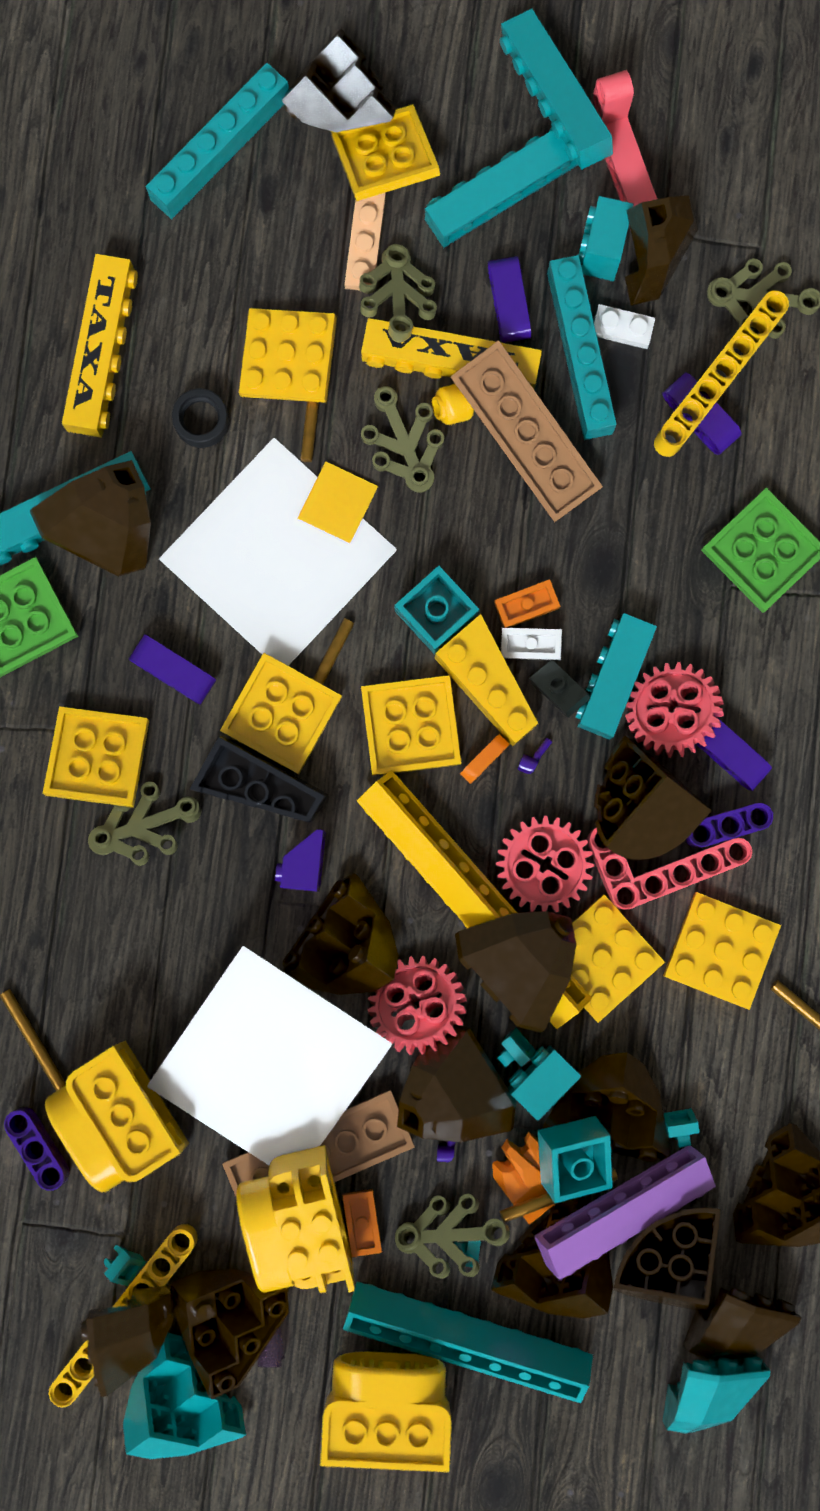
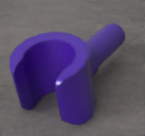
(528, 763)
(445, 1153)

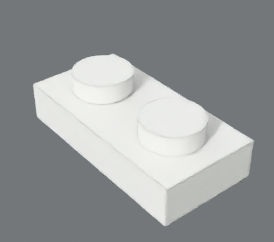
(623, 326)
(531, 643)

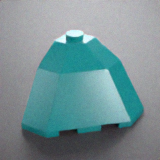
(172, 1411)

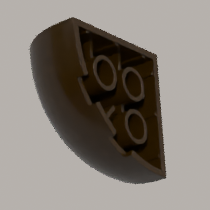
(644, 805)
(673, 1260)

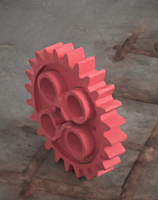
(670, 734)
(558, 840)
(425, 1029)

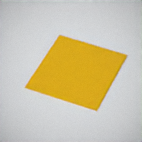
(337, 502)

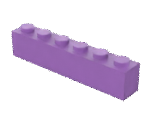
(624, 1211)

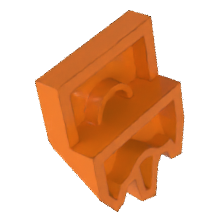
(520, 1174)

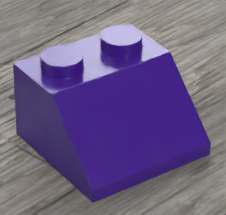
(303, 864)

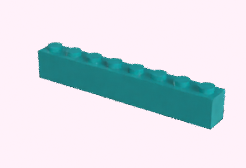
(469, 1342)

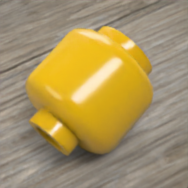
(451, 405)

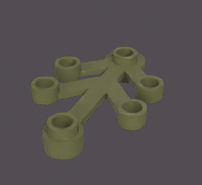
(397, 261)
(757, 292)
(405, 444)
(139, 826)
(446, 1235)

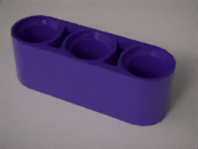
(509, 299)
(717, 427)
(172, 669)
(736, 757)
(742, 822)
(36, 1164)

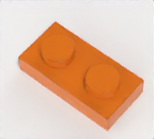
(527, 604)
(362, 1223)

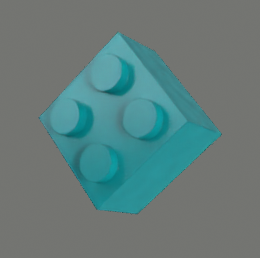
(604, 238)
(436, 609)
(542, 1081)
(575, 1159)

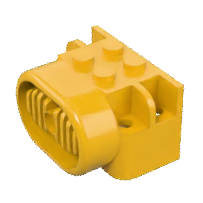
(113, 1120)
(295, 1224)
(387, 1413)

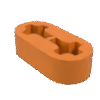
(485, 758)

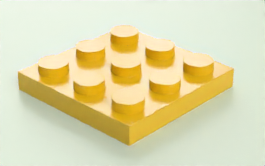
(386, 155)
(287, 355)
(281, 713)
(411, 725)
(96, 757)
(722, 950)
(610, 957)

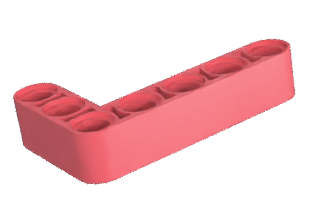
(628, 171)
(664, 874)

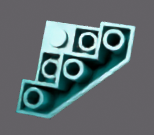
(712, 1392)

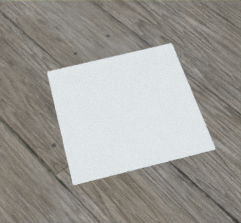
(268, 568)
(268, 1061)

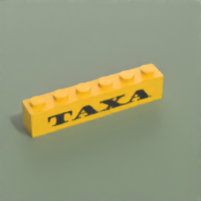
(99, 345)
(436, 352)

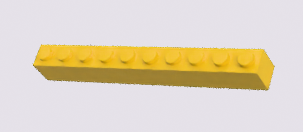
(448, 868)

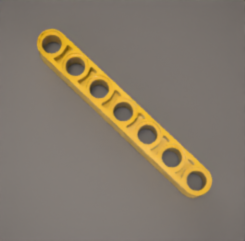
(730, 364)
(150, 1275)

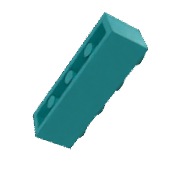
(616, 675)

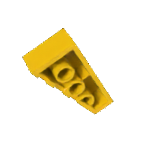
(484, 676)

